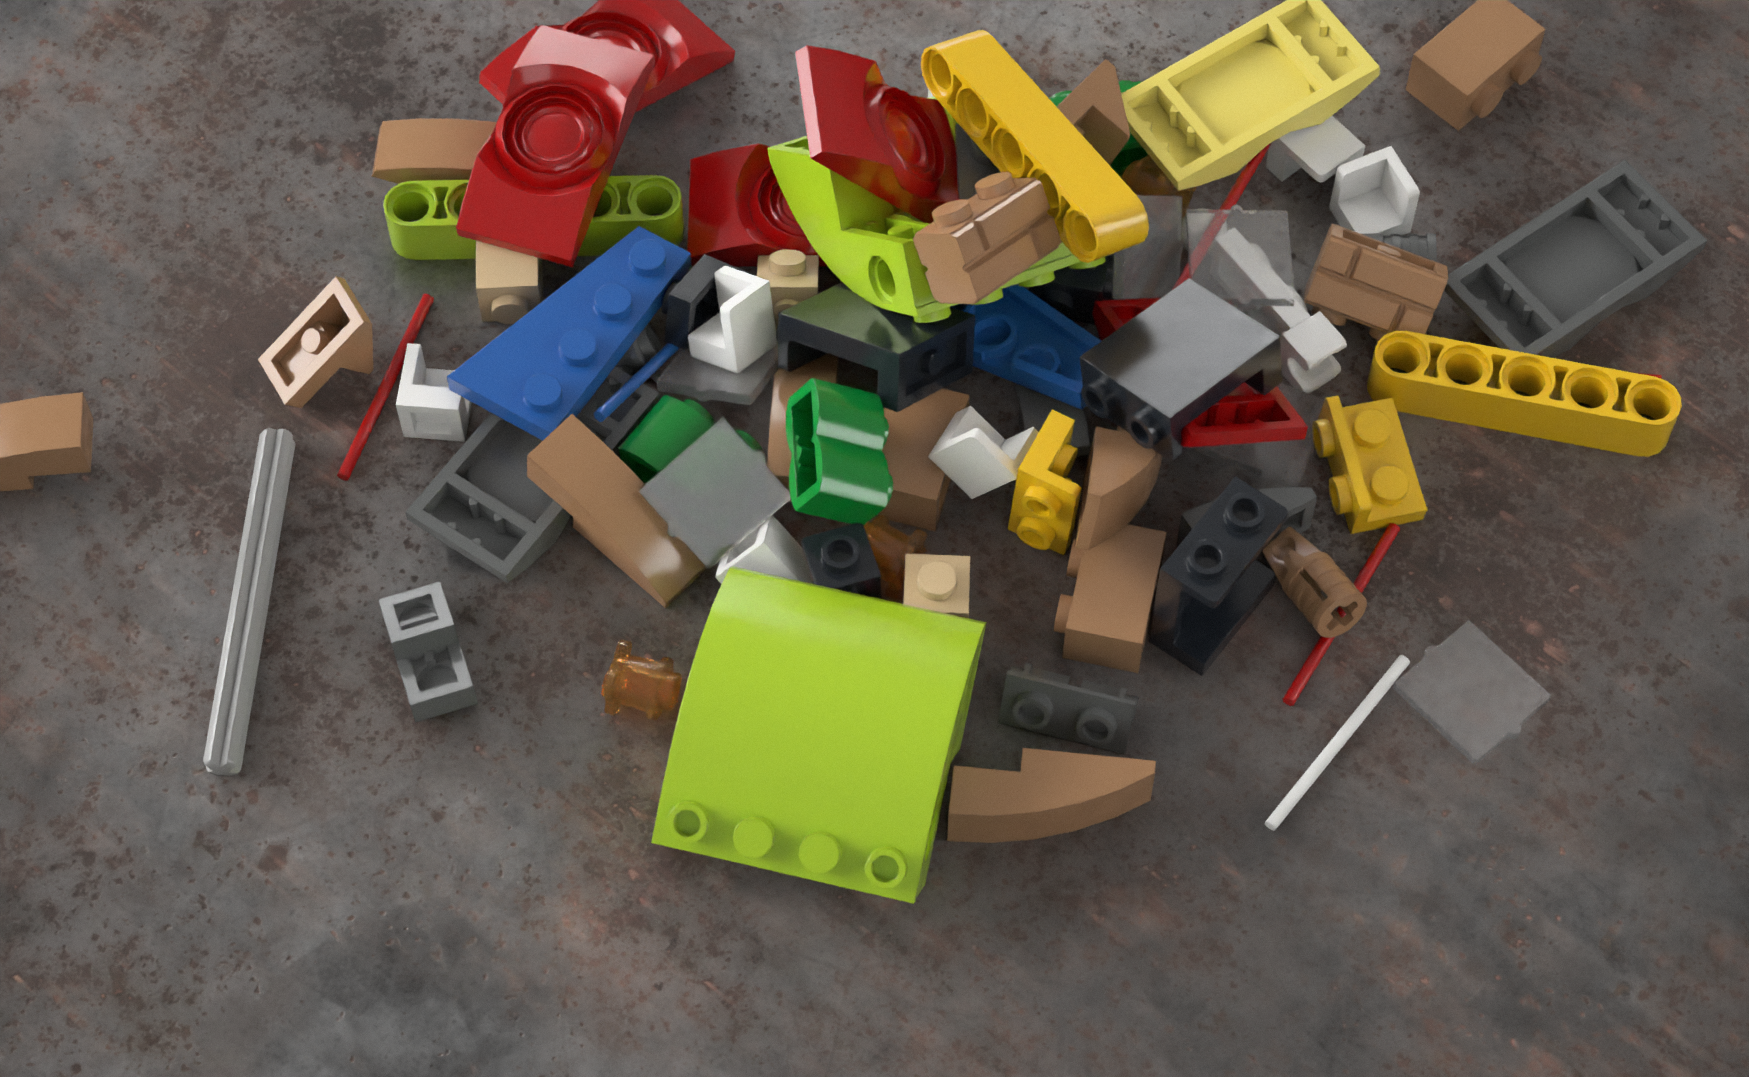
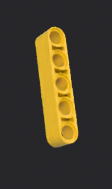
(1034, 139)
(1553, 389)

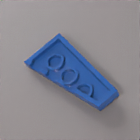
(573, 338)
(1030, 344)

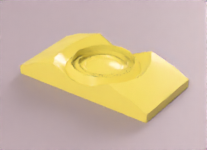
(1247, 91)

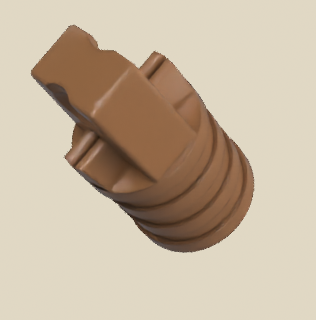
(1308, 571)

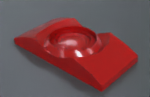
(666, 28)
(877, 133)
(553, 145)
(740, 209)
(1235, 419)

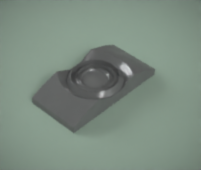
(1575, 264)
(490, 506)

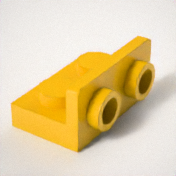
(1369, 464)
(1043, 495)

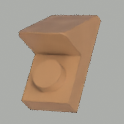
(1099, 111)
(318, 342)

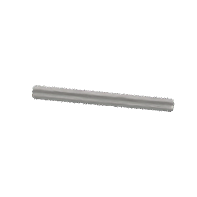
(249, 603)

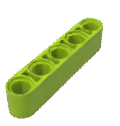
(437, 205)

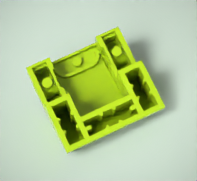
(872, 241)
(818, 733)

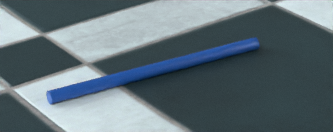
(635, 382)

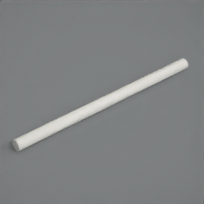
(1337, 743)

